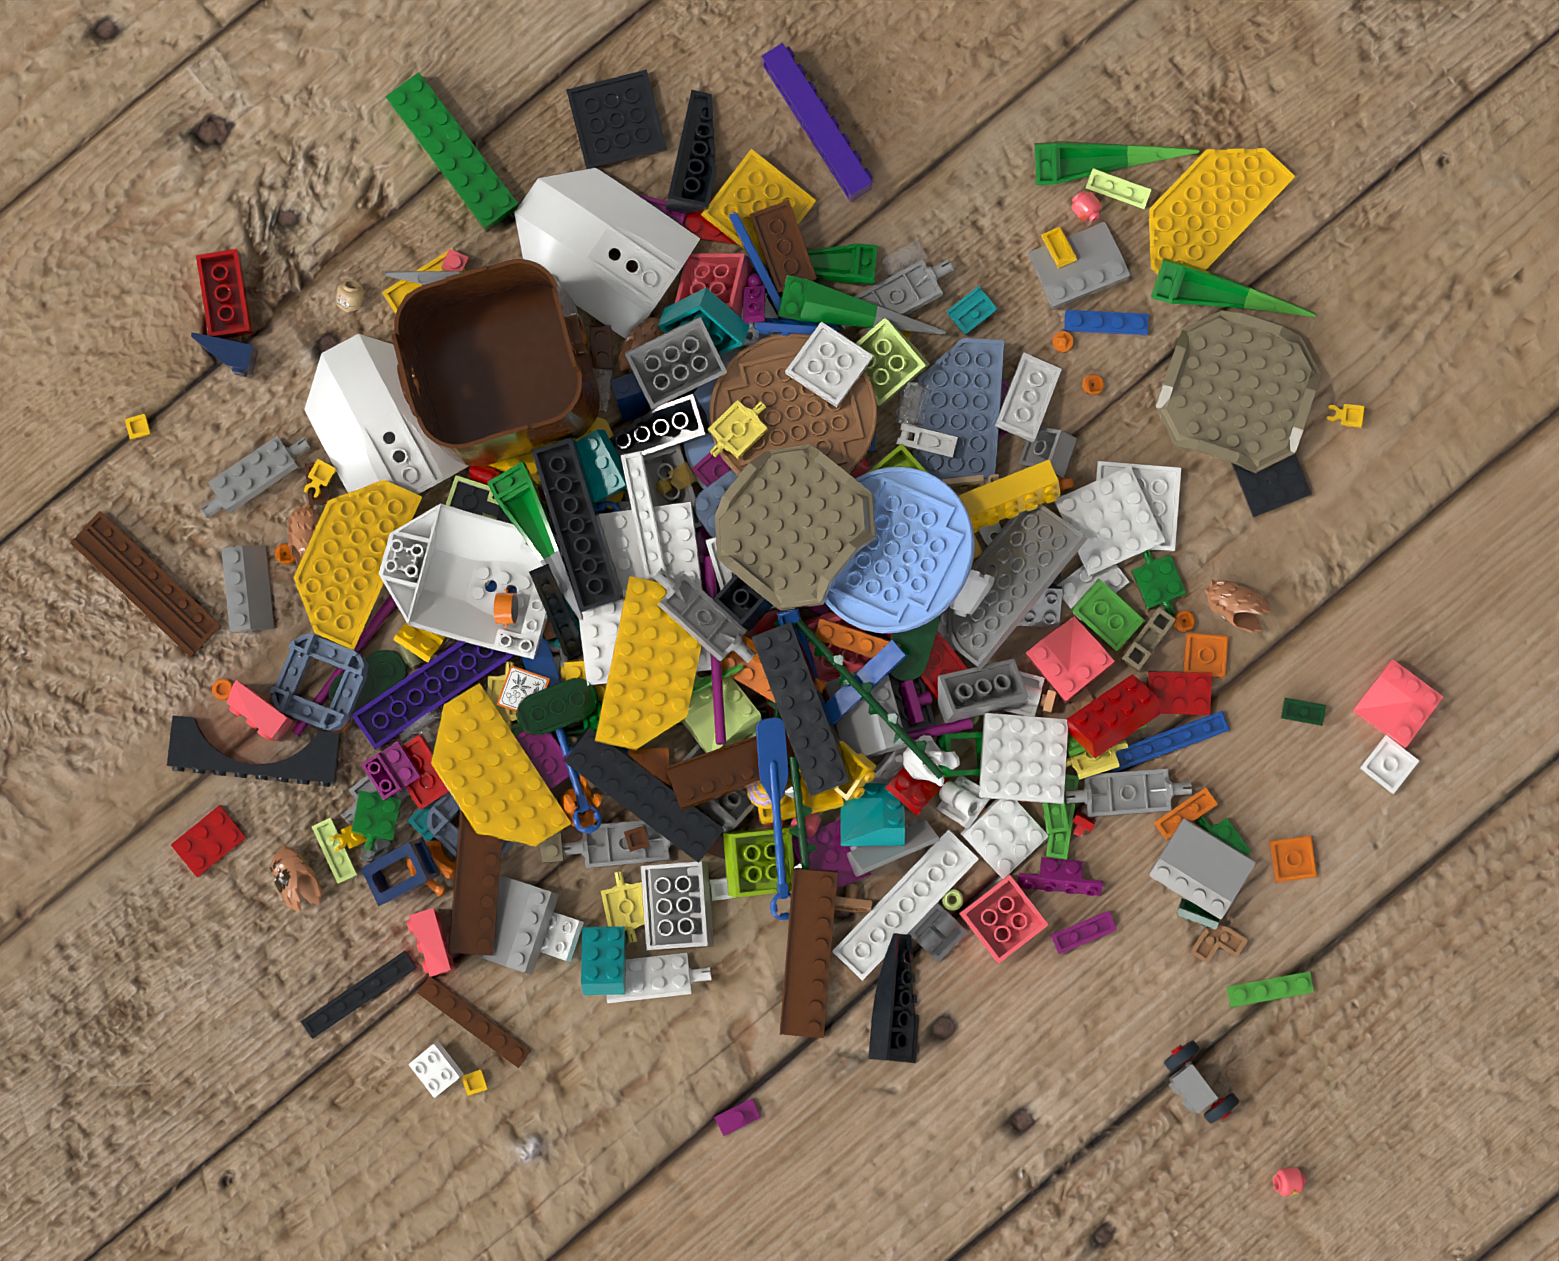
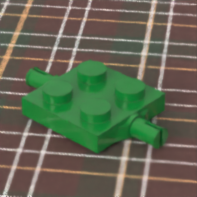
(1158, 582)
(375, 817)
(1226, 833)

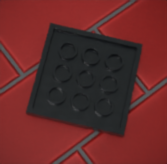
(616, 119)

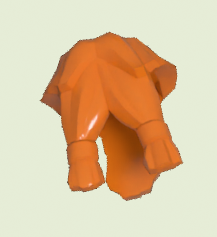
(568, 803)
(442, 862)

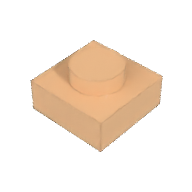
(1047, 701)

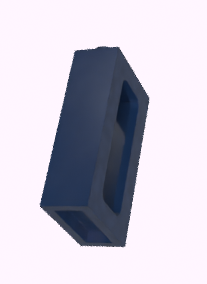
(421, 860)

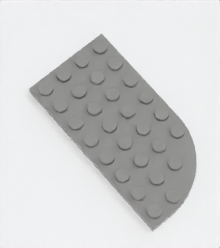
(1024, 564)

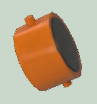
(505, 608)

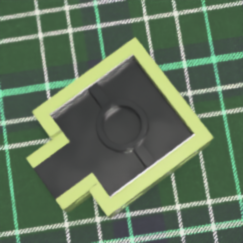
(473, 498)

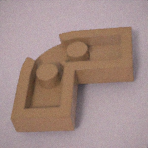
(1213, 938)

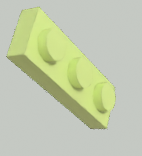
(1118, 188)
(338, 860)

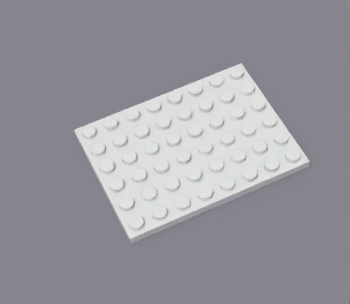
(681, 557)

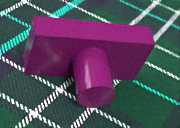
(914, 701)
(737, 1117)

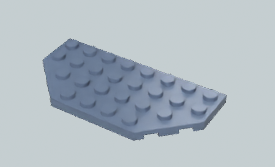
(965, 405)

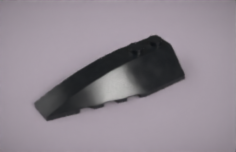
(695, 159)
(664, 428)
(893, 1014)

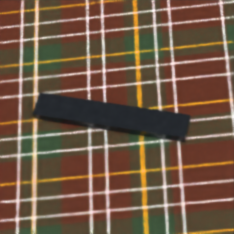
(557, 611)
(358, 994)

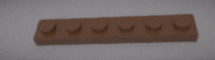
(474, 1022)

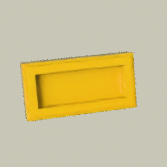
(1059, 247)

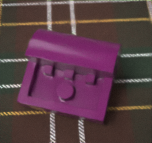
(391, 770)

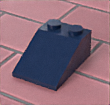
(233, 354)

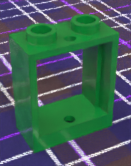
(944, 744)

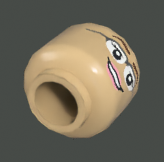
(349, 296)

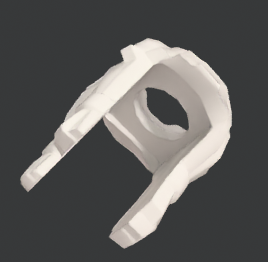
(920, 771)

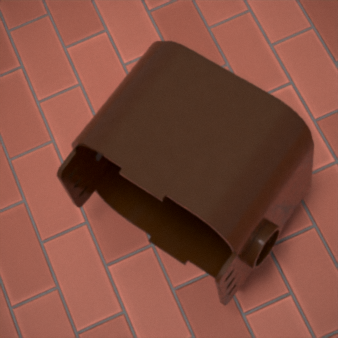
(495, 362)

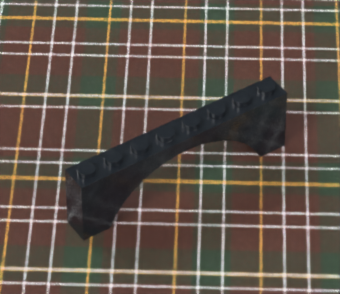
(313, 763)

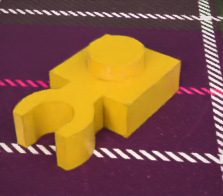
(1350, 415)
(321, 475)
(351, 839)

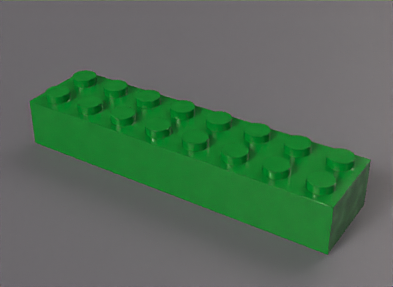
(452, 152)

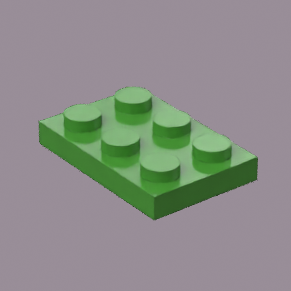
(1107, 614)

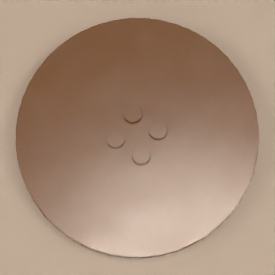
(793, 411)

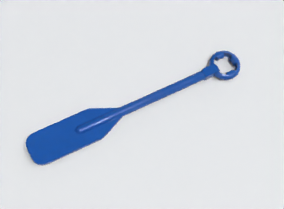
(544, 665)
(773, 777)

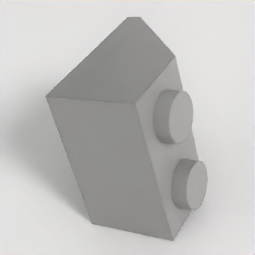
(1049, 445)

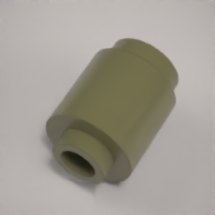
(409, 657)

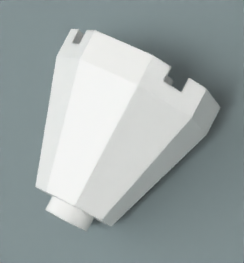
(972, 593)

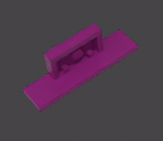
(1060, 876)

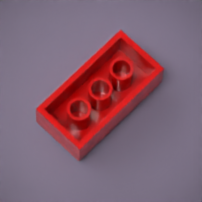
(224, 294)
(1113, 716)

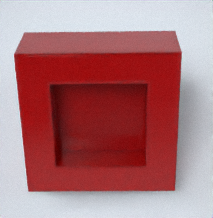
(1083, 822)

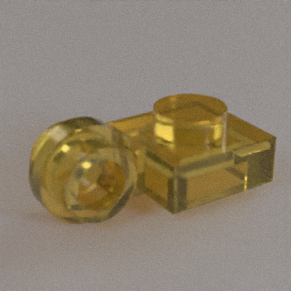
(681, 477)

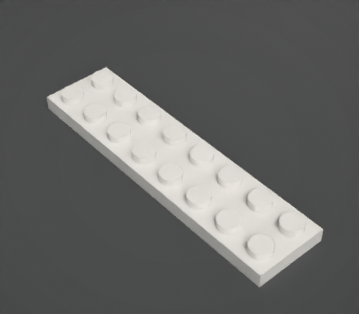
(905, 904)

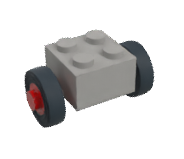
(1194, 1088)

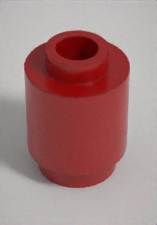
(483, 473)

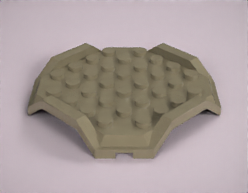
(1238, 390)
(793, 525)

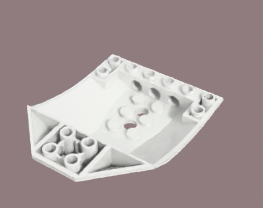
(573, 224)
(355, 404)
(440, 573)

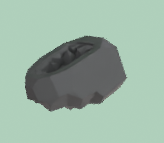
(380, 849)

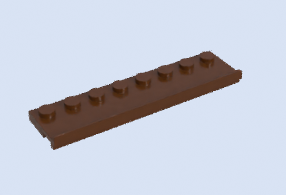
(145, 584)
(718, 772)
(474, 891)
(808, 952)

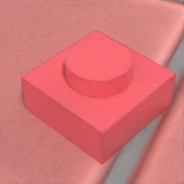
(454, 261)

